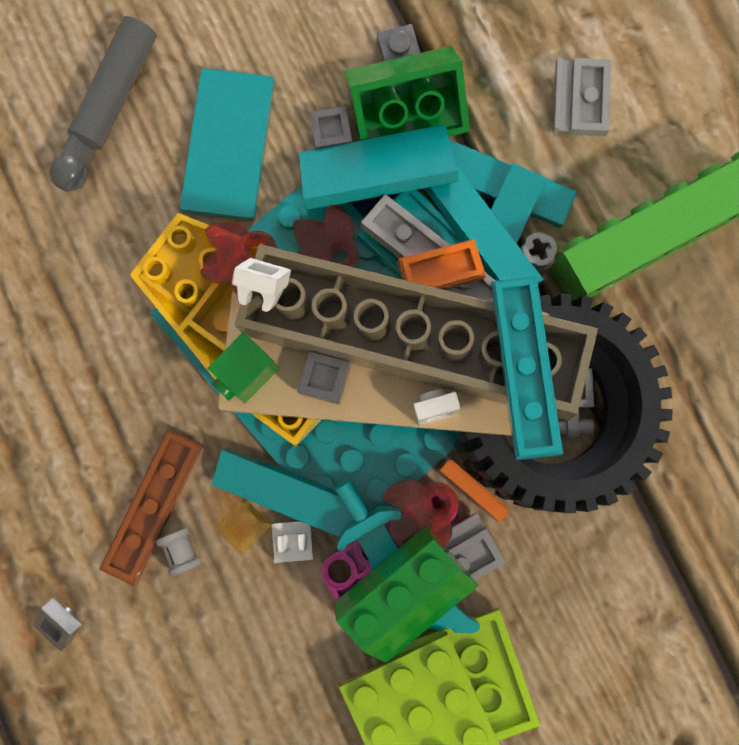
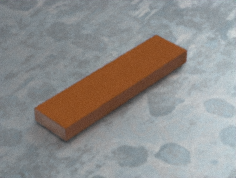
(151, 507)

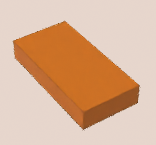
(444, 266)
(473, 490)

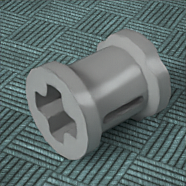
(540, 242)
(178, 552)

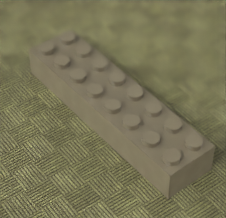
(406, 329)

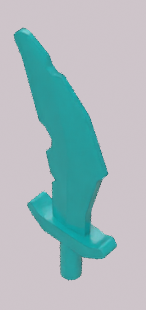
(379, 544)

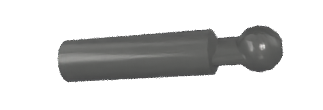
(102, 102)

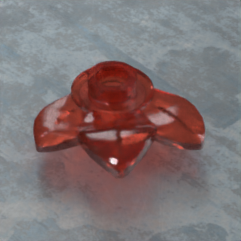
(326, 237)
(233, 248)
(417, 512)

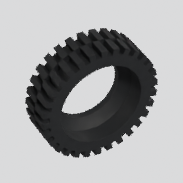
(625, 436)

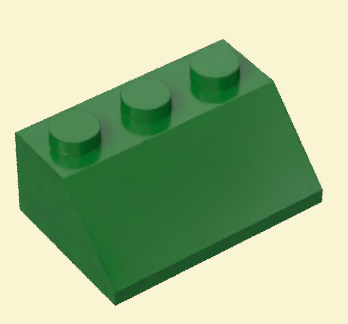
(409, 94)
(403, 596)

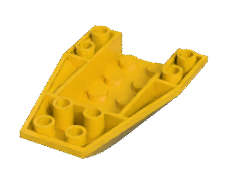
(198, 306)

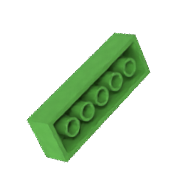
(649, 232)

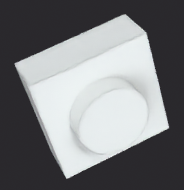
(436, 406)

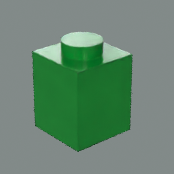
(242, 369)

